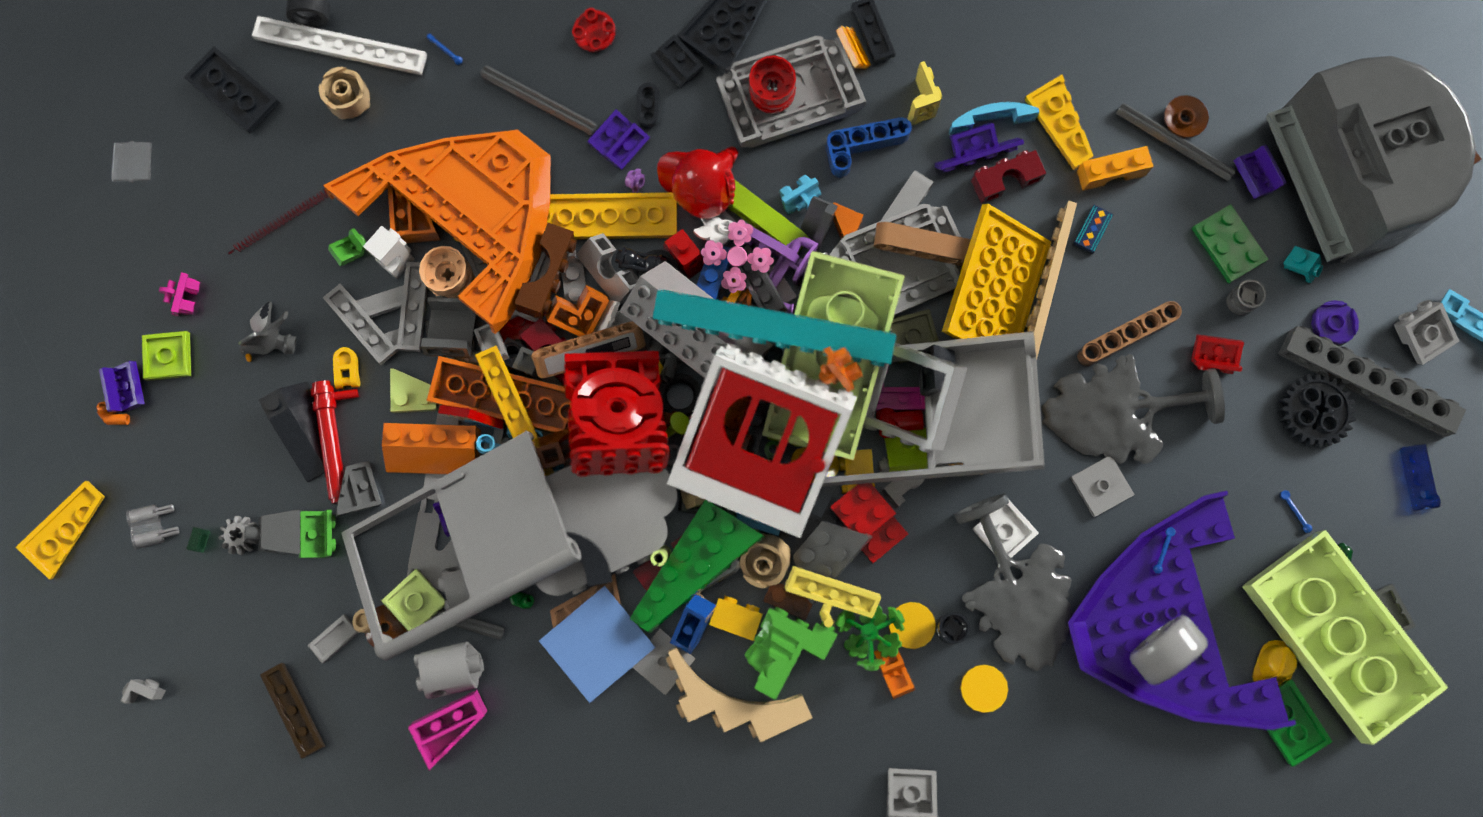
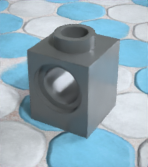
(524, 364)

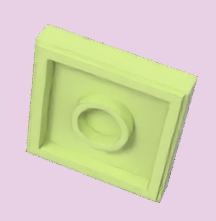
(414, 600)

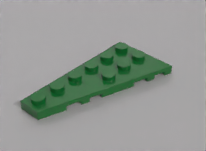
(700, 556)

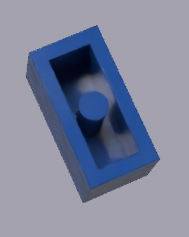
(692, 623)

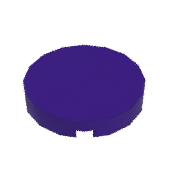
(1335, 322)

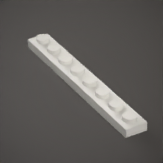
(339, 45)

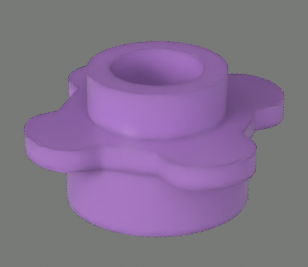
(635, 180)

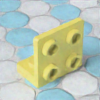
(927, 104)

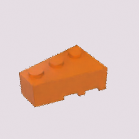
(409, 220)

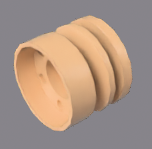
(439, 266)

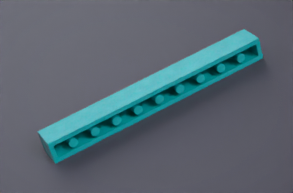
(772, 326)

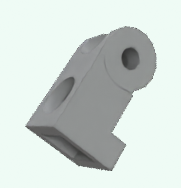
(897, 489)

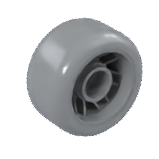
(1168, 650)

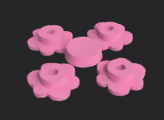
(737, 256)

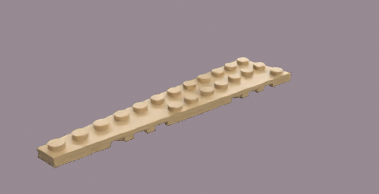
(1037, 320)

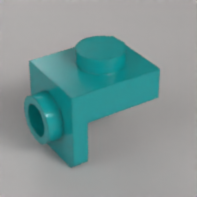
(1304, 263)

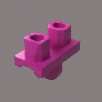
(179, 304)

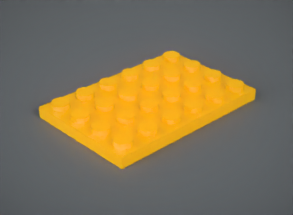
(996, 278)

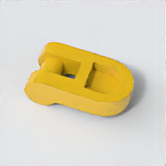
(345, 360)

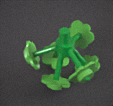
(869, 632)

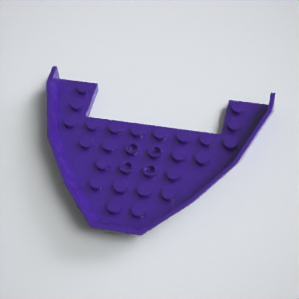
(1135, 601)

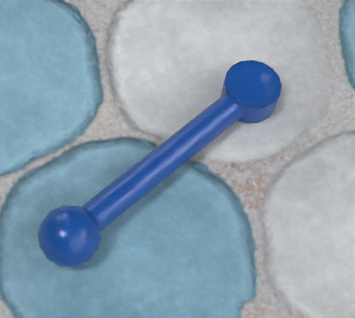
(457, 59)
(1285, 495)
(1170, 532)

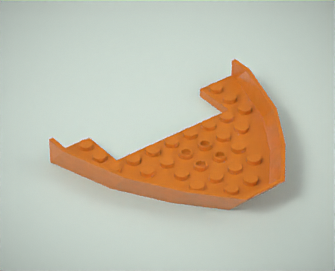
(481, 191)

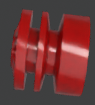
(772, 73)

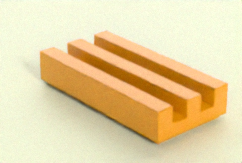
(853, 47)

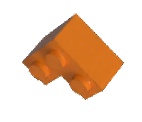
(578, 318)

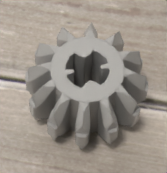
(230, 537)

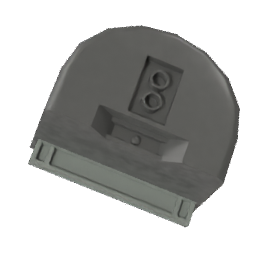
(1374, 153)

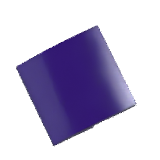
(618, 139)

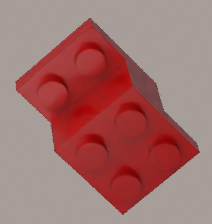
(869, 513)

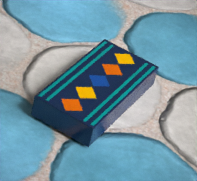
(1093, 229)

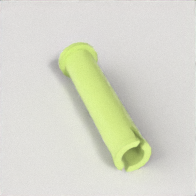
(665, 552)

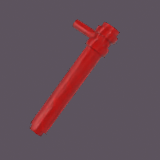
(325, 406)

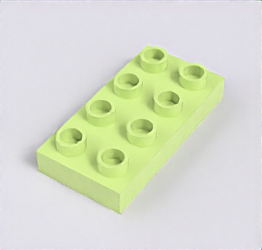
(1344, 637)

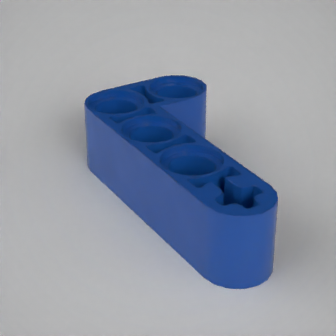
(869, 142)

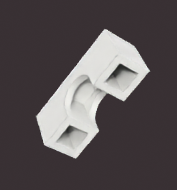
(389, 251)

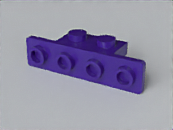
(976, 144)

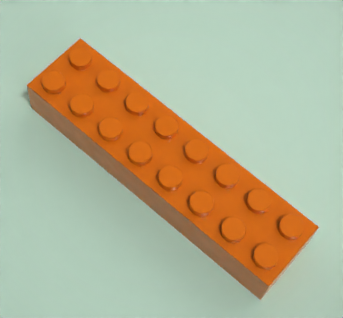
(465, 386)

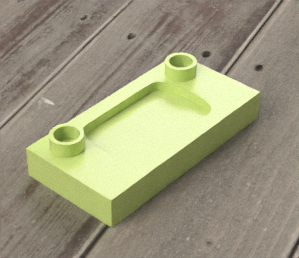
(847, 295)

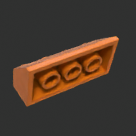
(428, 447)

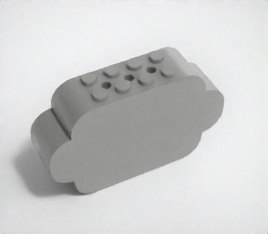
(616, 513)

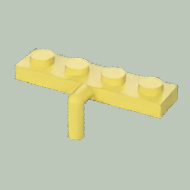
(832, 593)

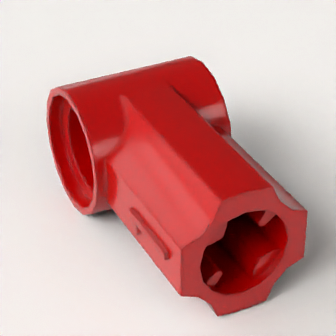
(905, 420)

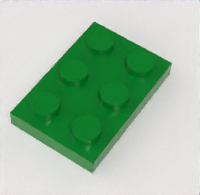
(1229, 243)
(1306, 736)

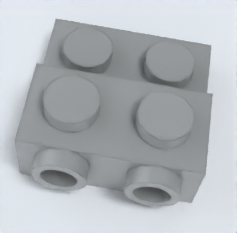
(1426, 331)
(911, 793)

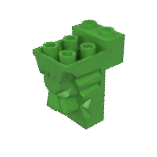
(780, 646)

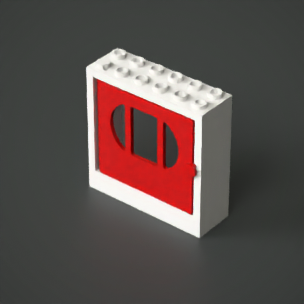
(746, 481)

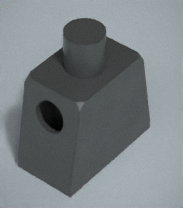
(277, 533)

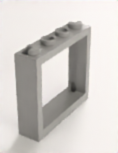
(945, 408)

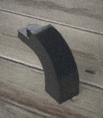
(593, 560)

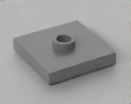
(1102, 486)
(655, 666)

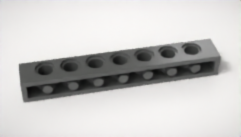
(1422, 413)

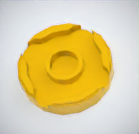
(918, 625)
(984, 688)

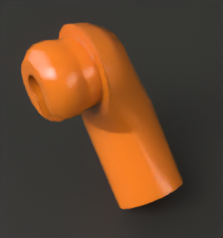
(111, 418)

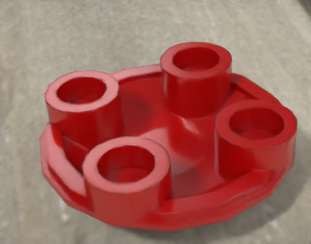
(594, 30)

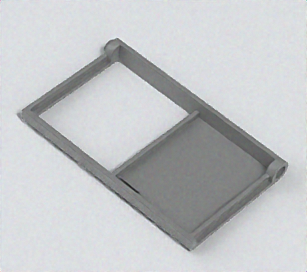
(995, 416)
(500, 529)

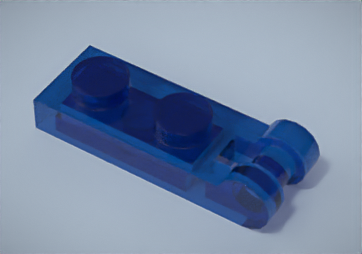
(1419, 477)

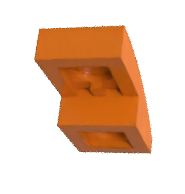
(895, 675)

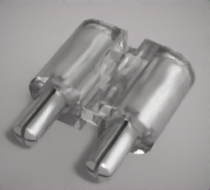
(146, 525)

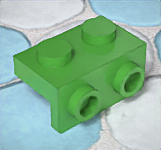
(316, 534)

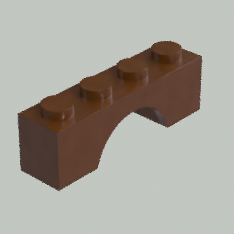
(536, 296)
(553, 448)

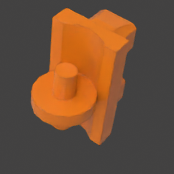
(837, 371)

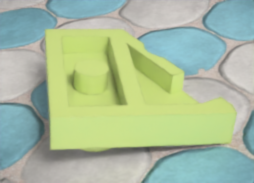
(409, 394)

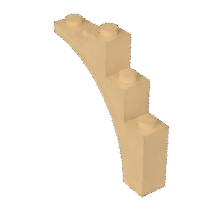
(766, 717)

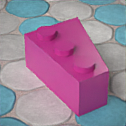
(446, 726)

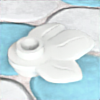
(714, 229)

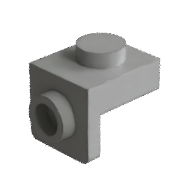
(145, 688)

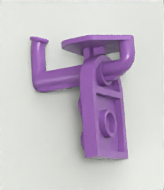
(786, 256)

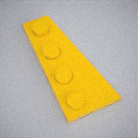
(1061, 121)

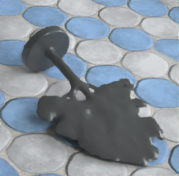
(1102, 417)
(1026, 610)

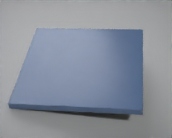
(597, 644)

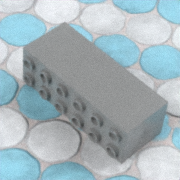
(692, 347)

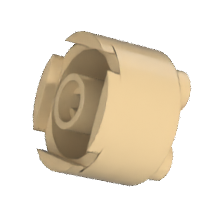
(344, 93)
(761, 573)

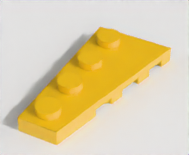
(56, 535)

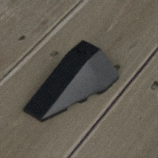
(297, 426)

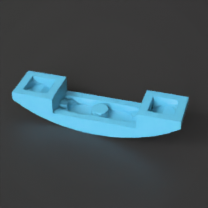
(1019, 112)
(1463, 315)

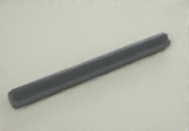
(538, 100)
(1176, 142)

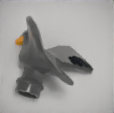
(266, 335)

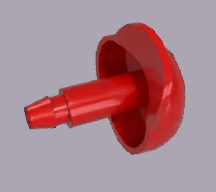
(700, 180)

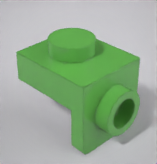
(348, 248)

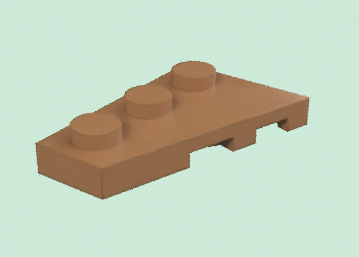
(562, 611)

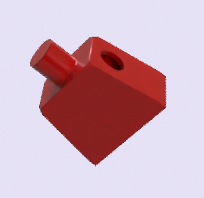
(684, 252)

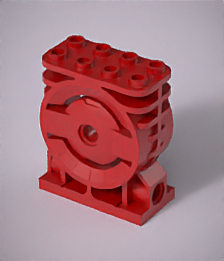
(610, 383)

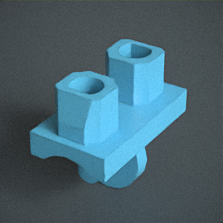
(801, 196)

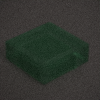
(198, 540)

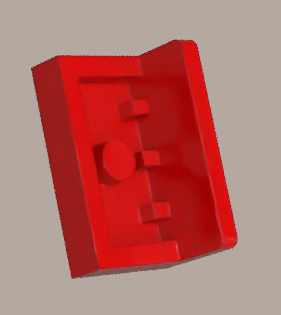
(1217, 353)

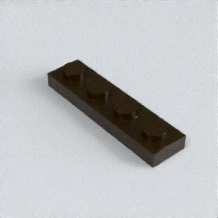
(292, 710)

